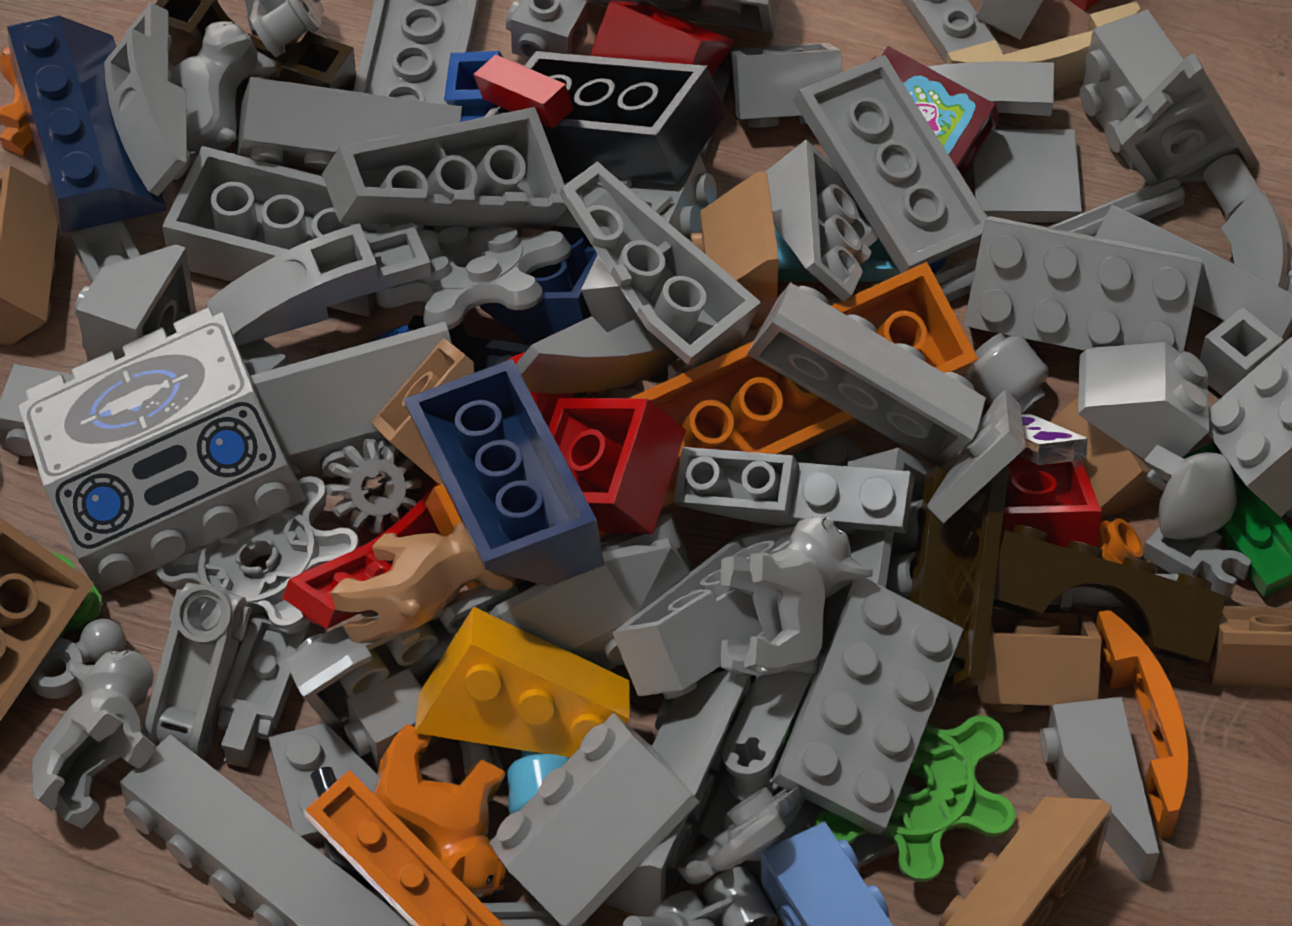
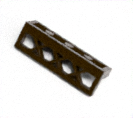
(958, 573)

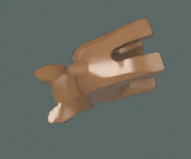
(422, 580)

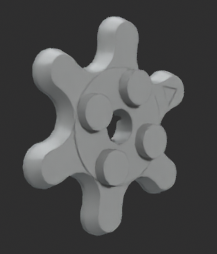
(478, 270)
(293, 550)

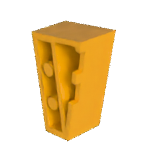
(516, 691)

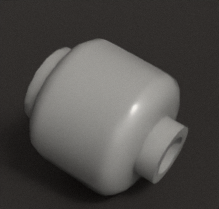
(1012, 367)

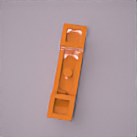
(1128, 662)

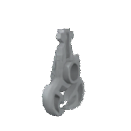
(756, 826)

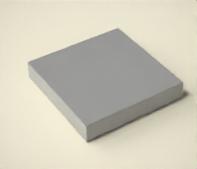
(1028, 175)

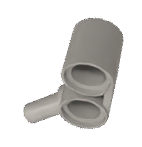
(730, 901)

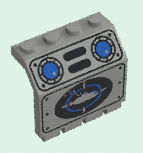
(157, 450)

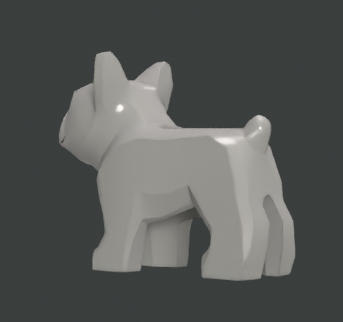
(212, 84)
(788, 598)
(94, 734)

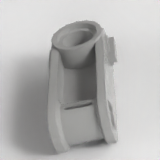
(284, 20)
(195, 667)
(763, 731)

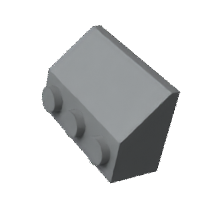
(593, 822)

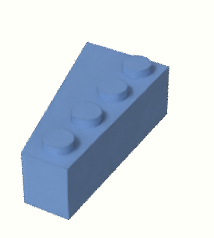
(818, 882)

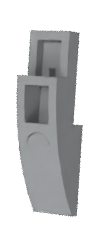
(144, 102)
(330, 269)
(784, 491)

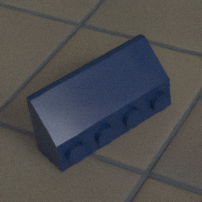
(72, 123)
(507, 476)

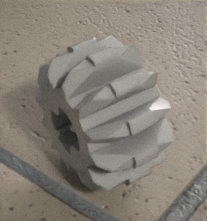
(370, 467)

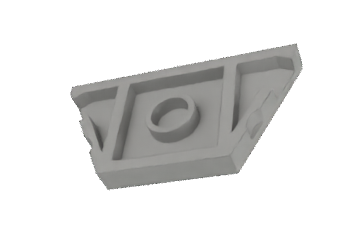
(1182, 128)

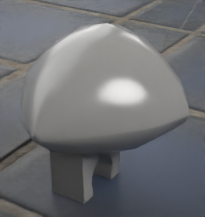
(1196, 494)

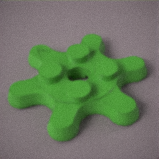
(950, 802)

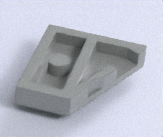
(300, 754)

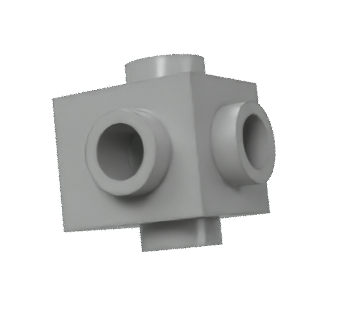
(547, 26)

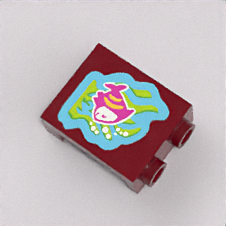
(953, 112)

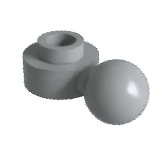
(95, 640)

